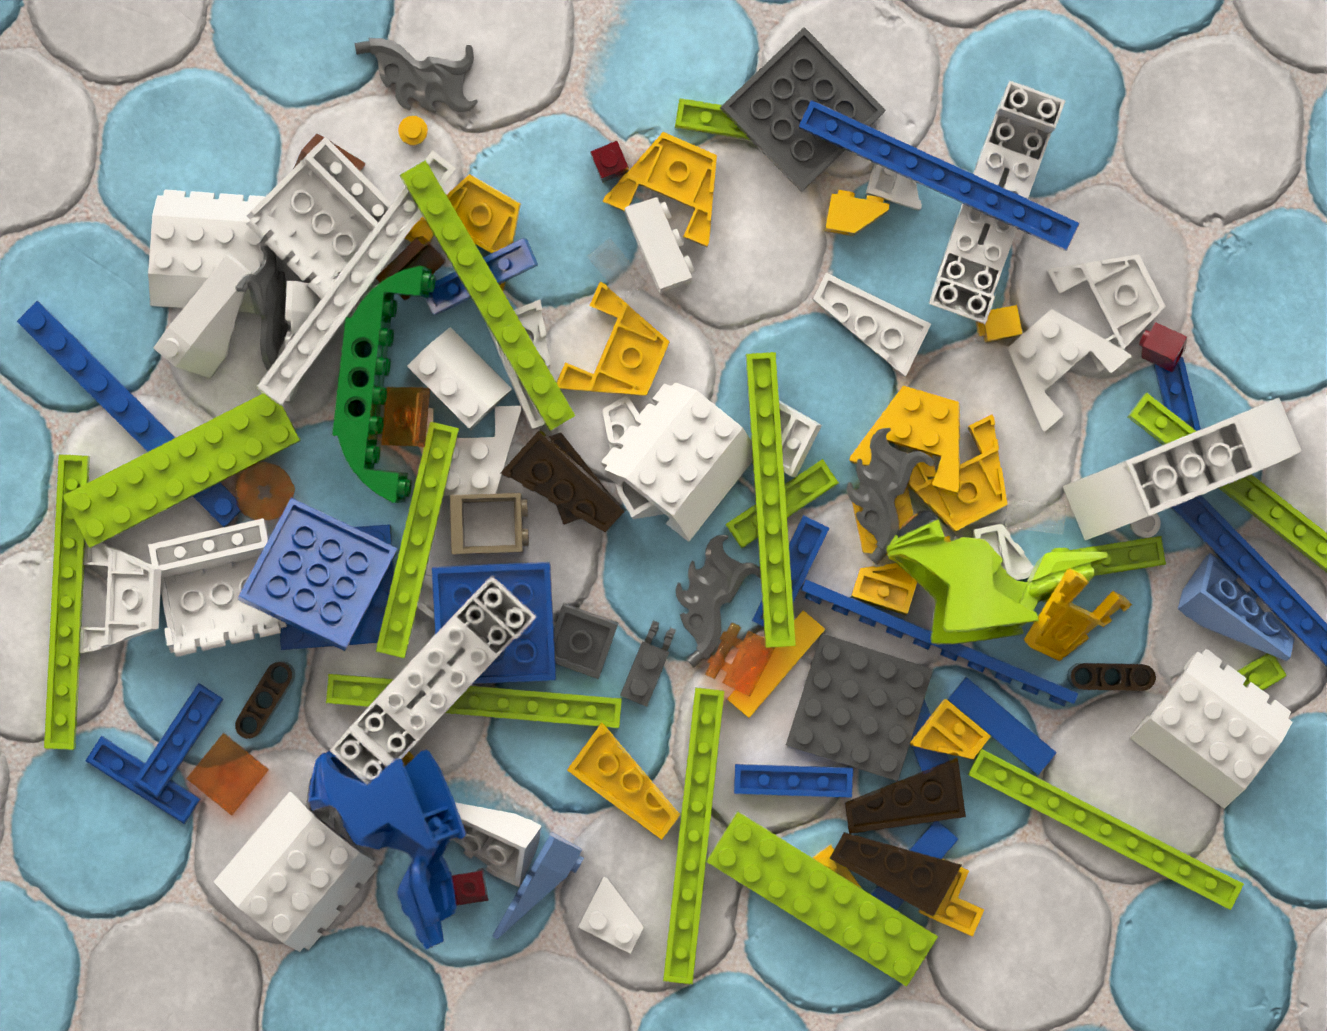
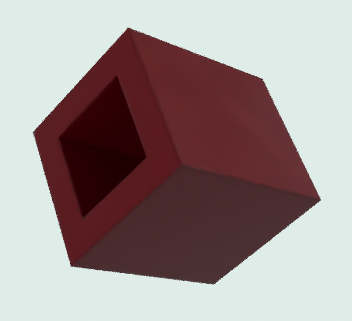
(609, 161)
(1163, 346)

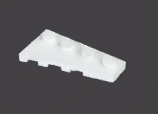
(532, 321)
(878, 324)

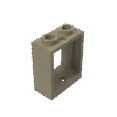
(457, 523)

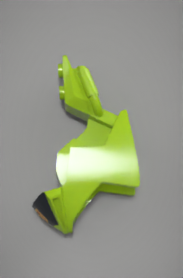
(971, 587)

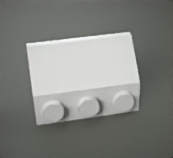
(659, 244)
(459, 377)

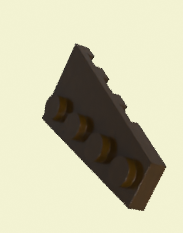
(555, 475)
(913, 800)
(903, 872)

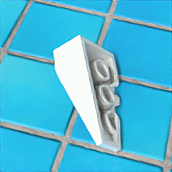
(299, 305)
(203, 328)
(618, 419)
(499, 840)

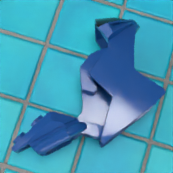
(402, 811)

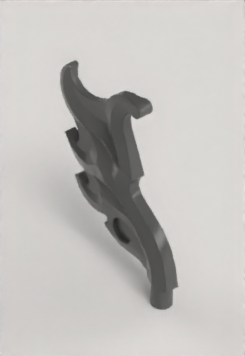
(422, 80)
(268, 302)
(880, 485)
(707, 592)

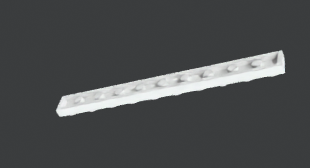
(347, 289)

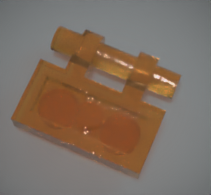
(747, 664)

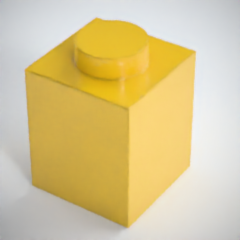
(1000, 324)

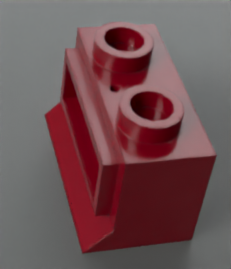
(470, 887)

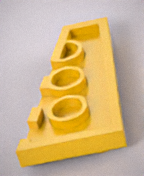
(620, 780)

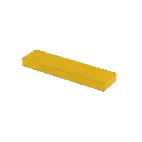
(779, 664)

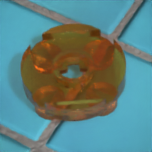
(247, 492)

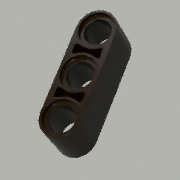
(1125, 673)
(252, 707)

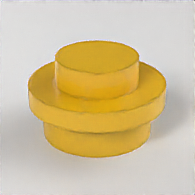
(413, 130)

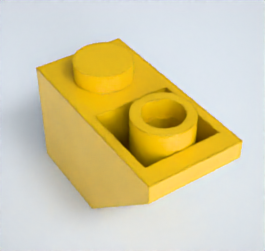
(851, 214)

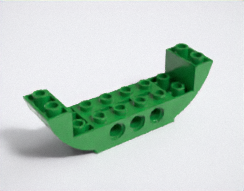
(360, 433)

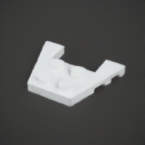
(1122, 291)
(1049, 352)
(480, 460)
(131, 598)

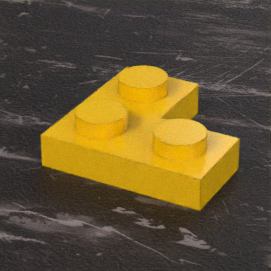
(956, 911)

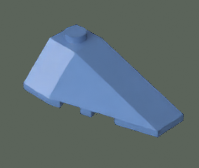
(1223, 606)
(548, 870)

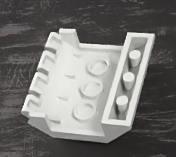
(319, 215)
(193, 239)
(681, 456)
(202, 587)
(1214, 728)
(295, 874)

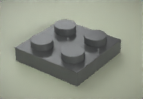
(582, 640)

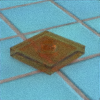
(405, 416)
(228, 774)

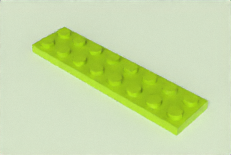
(180, 469)
(822, 898)

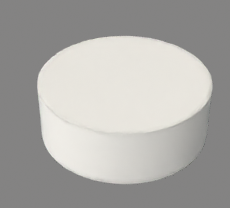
(1147, 526)

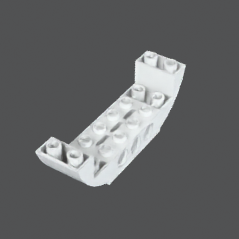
(979, 241)
(1182, 469)
(433, 680)

